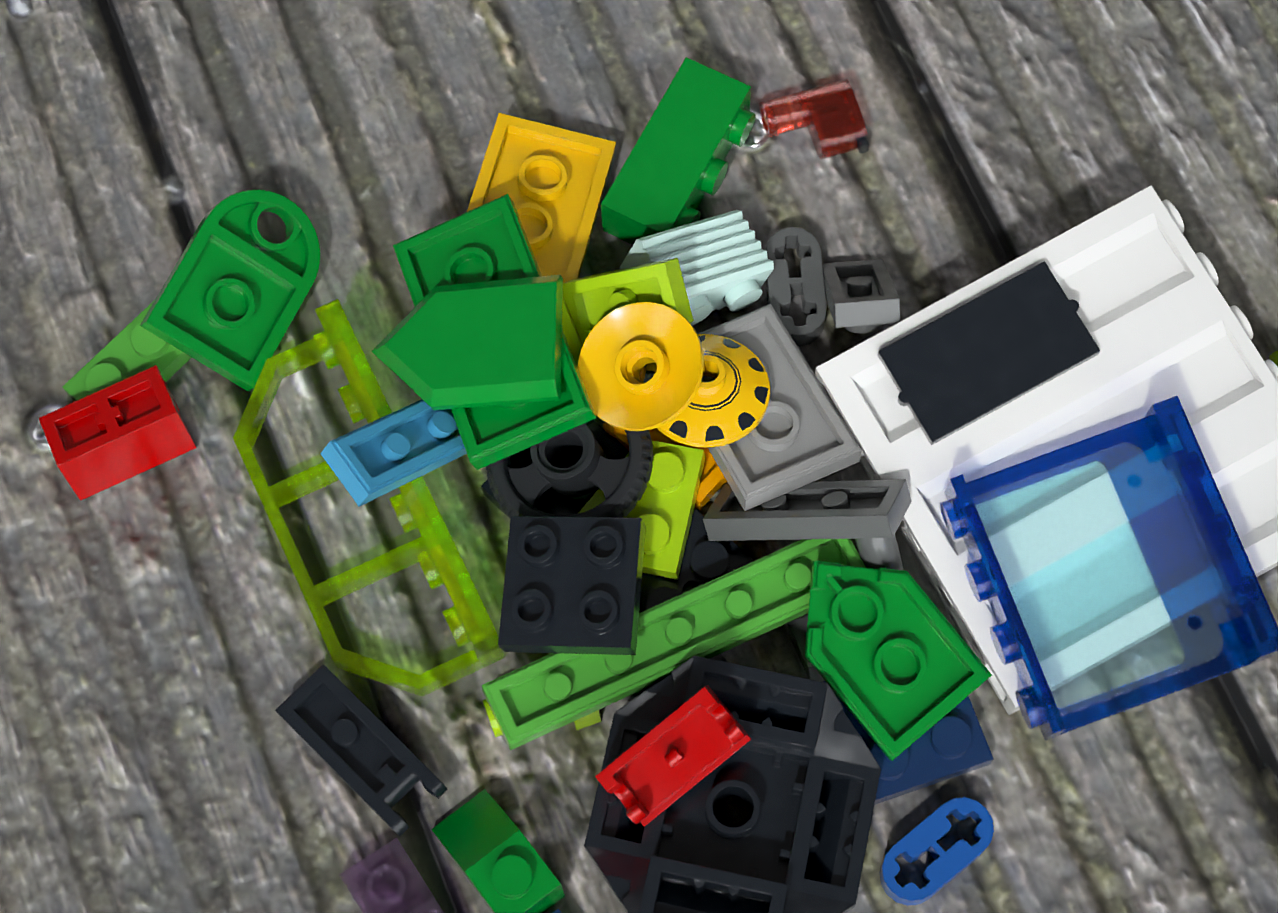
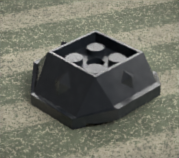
(799, 774)

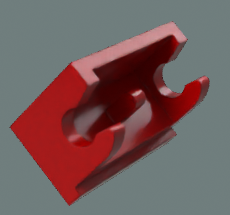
(116, 433)
(674, 756)

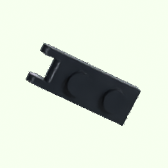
(356, 745)

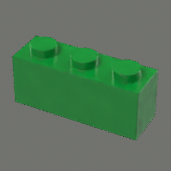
(679, 154)

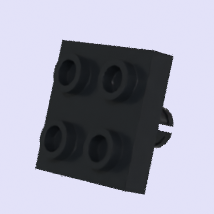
(572, 585)

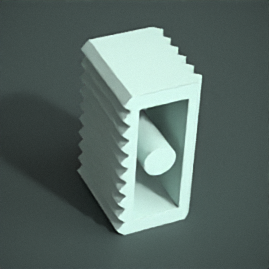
(717, 261)

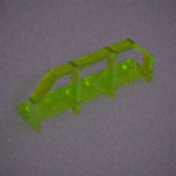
(413, 507)

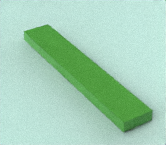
(692, 624)

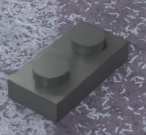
(861, 295)

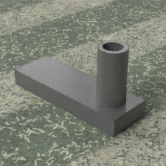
(821, 510)

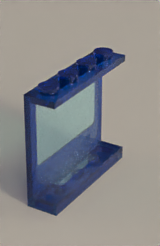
(1111, 572)

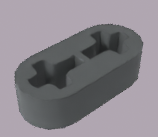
(808, 285)

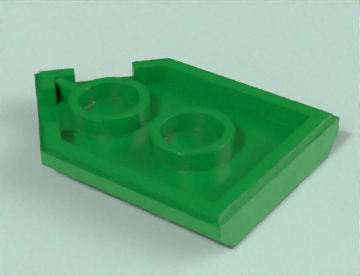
(481, 344)
(887, 652)

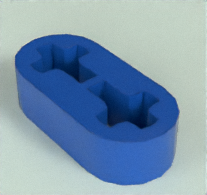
(926, 838)

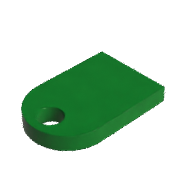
(235, 289)

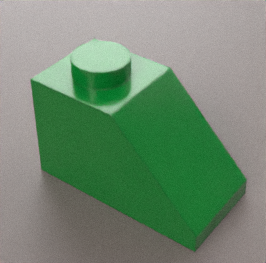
(498, 858)

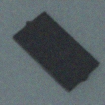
(988, 353)

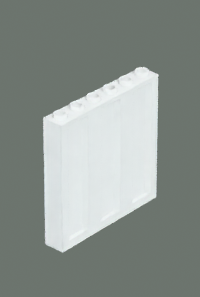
(1158, 338)

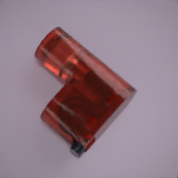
(828, 113)

